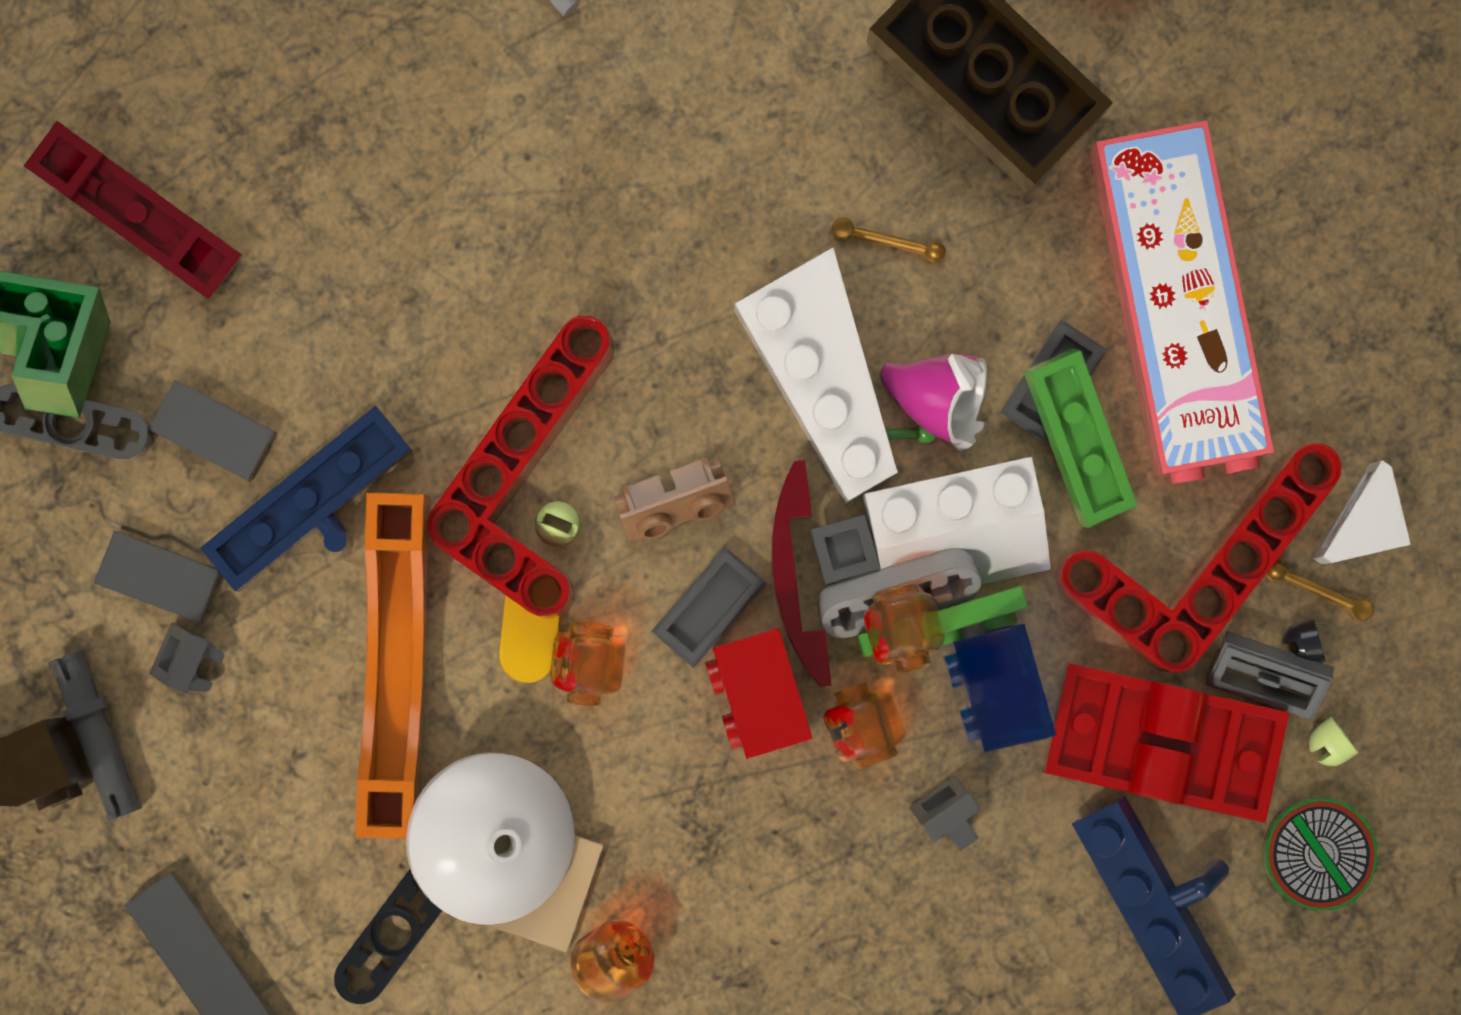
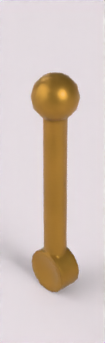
(844, 229)
(1360, 608)

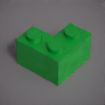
(56, 337)

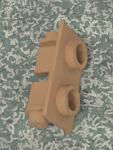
(699, 495)

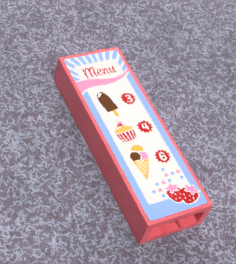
(1181, 301)

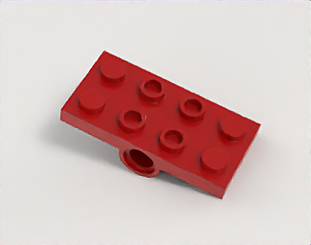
(1166, 742)

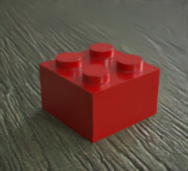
(760, 694)

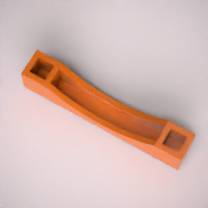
(395, 663)

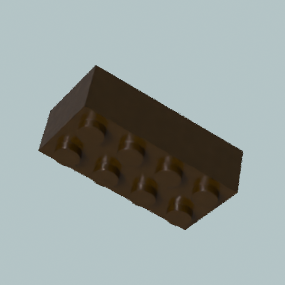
(992, 80)

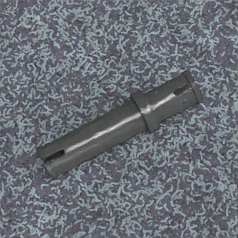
(95, 734)

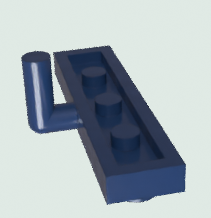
(308, 501)
(1157, 907)

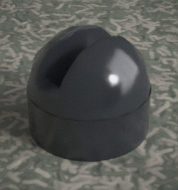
(1307, 639)

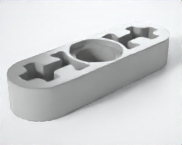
(931, 568)

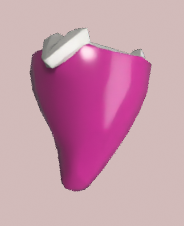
(941, 394)

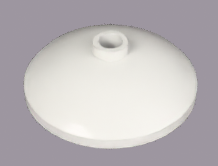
(456, 830)

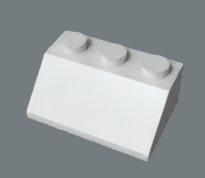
(984, 511)

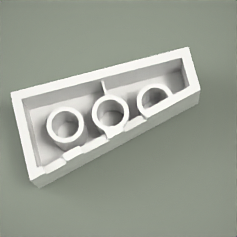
(818, 363)

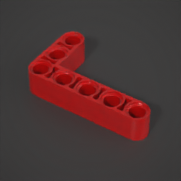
(517, 466)
(1213, 572)

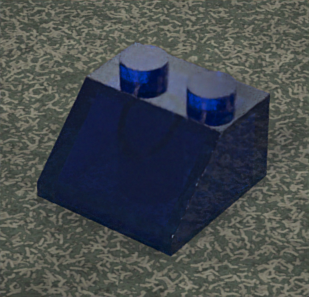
(999, 689)

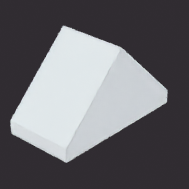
(1368, 521)

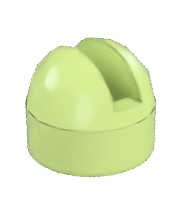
(551, 534)
(1335, 741)

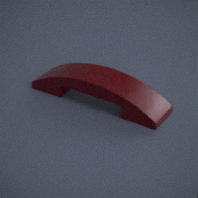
(133, 210)
(795, 505)

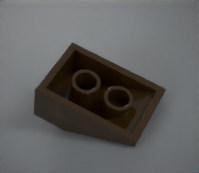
(42, 765)

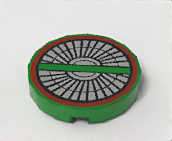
(1320, 854)

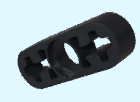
(358, 956)

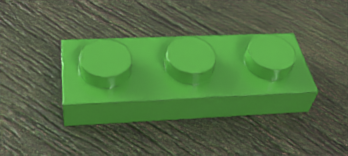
(1080, 438)
(993, 610)

